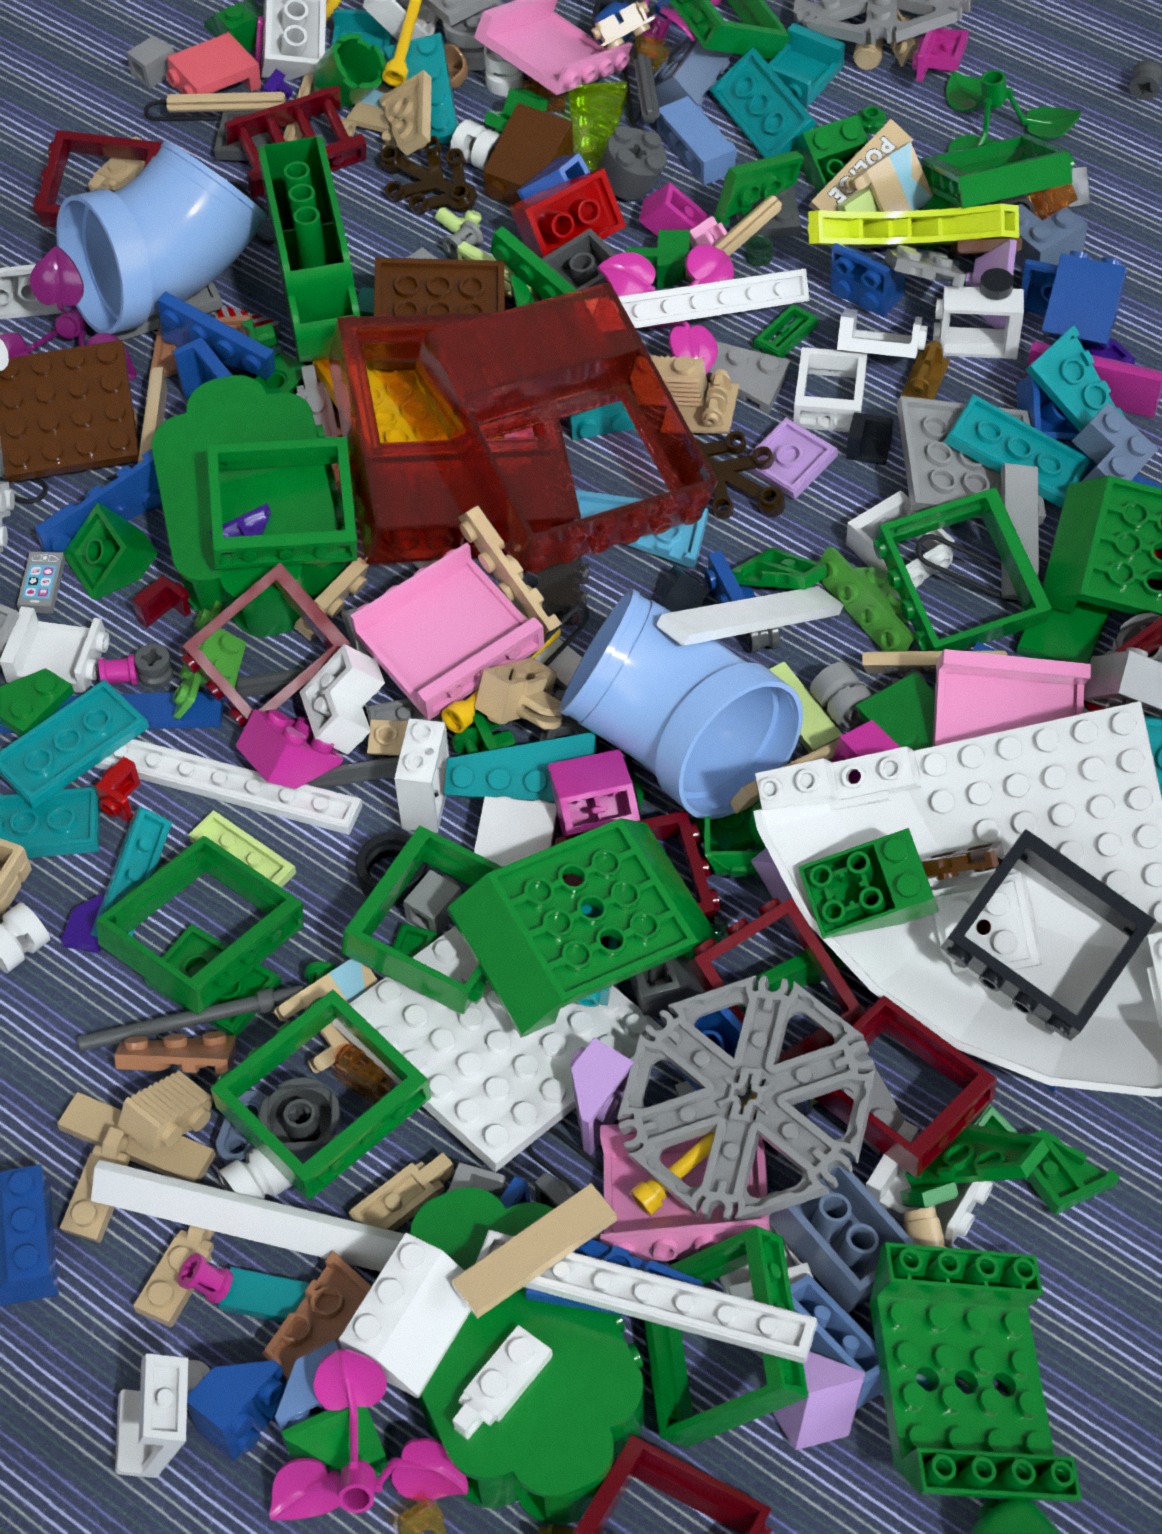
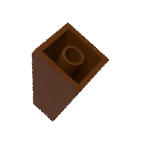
(524, 149)

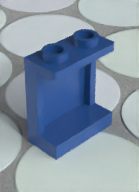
(1084, 296)
(197, 365)

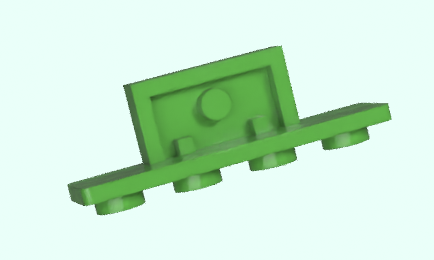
(868, 600)
(222, 650)

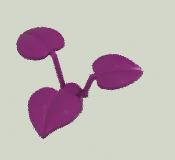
(59, 281)

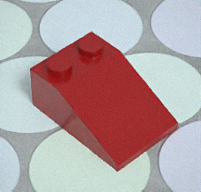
(566, 211)

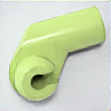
(453, 222)

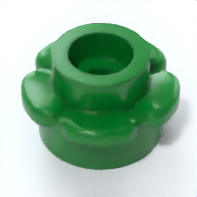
(872, 119)

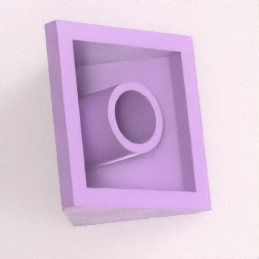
(830, 1405)

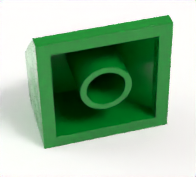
(238, 20)
(108, 552)
(328, 1440)

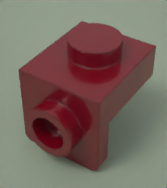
(158, 599)

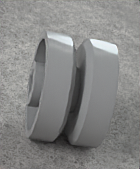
(463, 35)

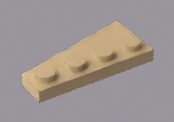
(506, 569)

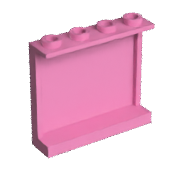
(548, 45)
(444, 630)
(1002, 692)
(673, 1229)

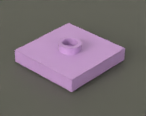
(797, 458)

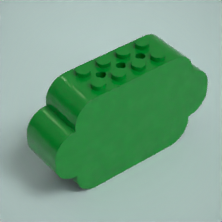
(308, 242)
(298, 496)
(573, 1415)

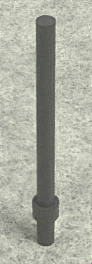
(265, 1000)

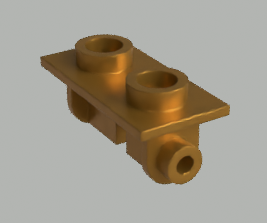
(927, 373)

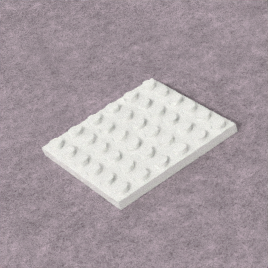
(481, 1074)

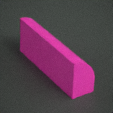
(1131, 386)

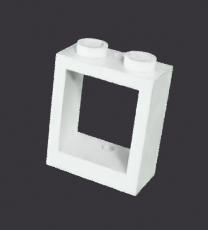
(392, 16)
(978, 341)
(810, 411)
(863, 530)
(421, 774)

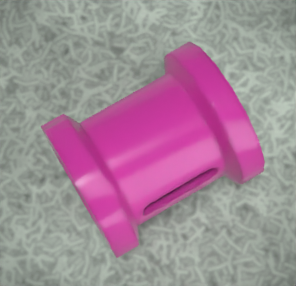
(118, 670)
(205, 1278)

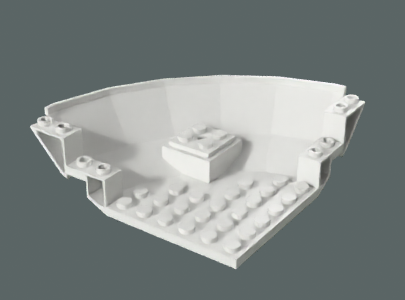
(1073, 783)

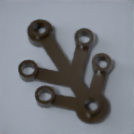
(429, 180)
(727, 473)

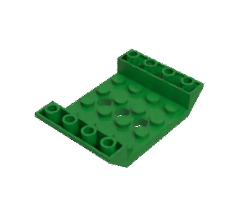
(1107, 547)
(542, 947)
(969, 1319)

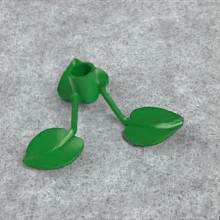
(990, 90)

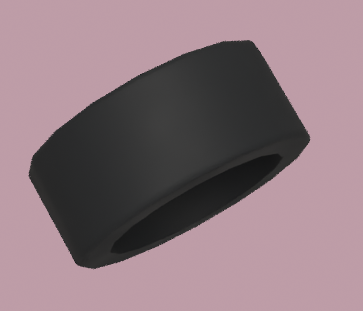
(377, 848)

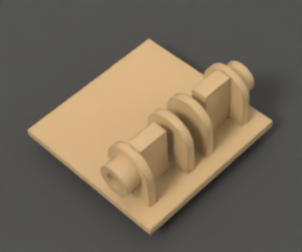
(718, 408)

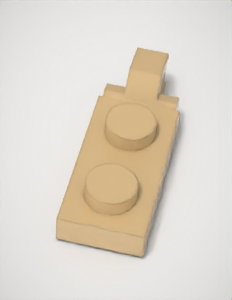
(116, 173)
(332, 598)
(404, 1194)
(84, 1216)
(162, 1296)

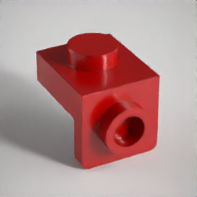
(116, 786)

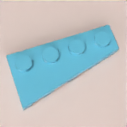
(677, 544)

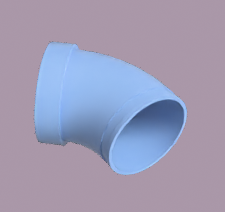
(155, 235)
(681, 710)

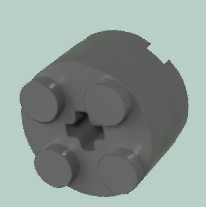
(633, 161)
(302, 1116)

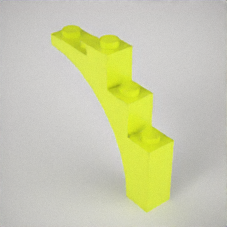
(913, 228)

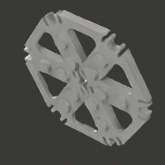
(881, 17)
(720, 1110)

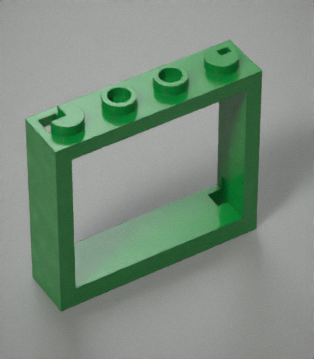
(759, 27)
(997, 170)
(289, 547)
(1009, 547)
(360, 946)
(231, 965)
(357, 1137)
(669, 1379)

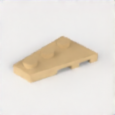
(410, 112)

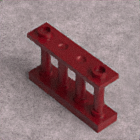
(340, 154)

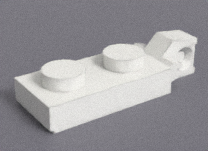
(501, 1381)

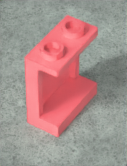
(213, 67)

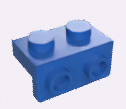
(723, 582)

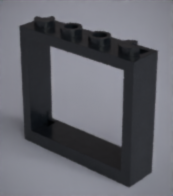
(1083, 888)

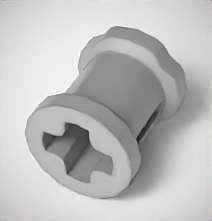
(467, 227)

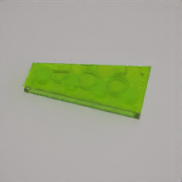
(595, 116)

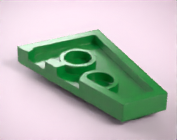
(756, 180)
(982, 1156)

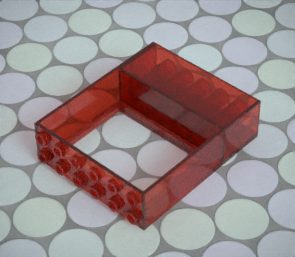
(552, 363)
(418, 489)

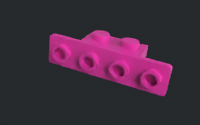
(939, 50)

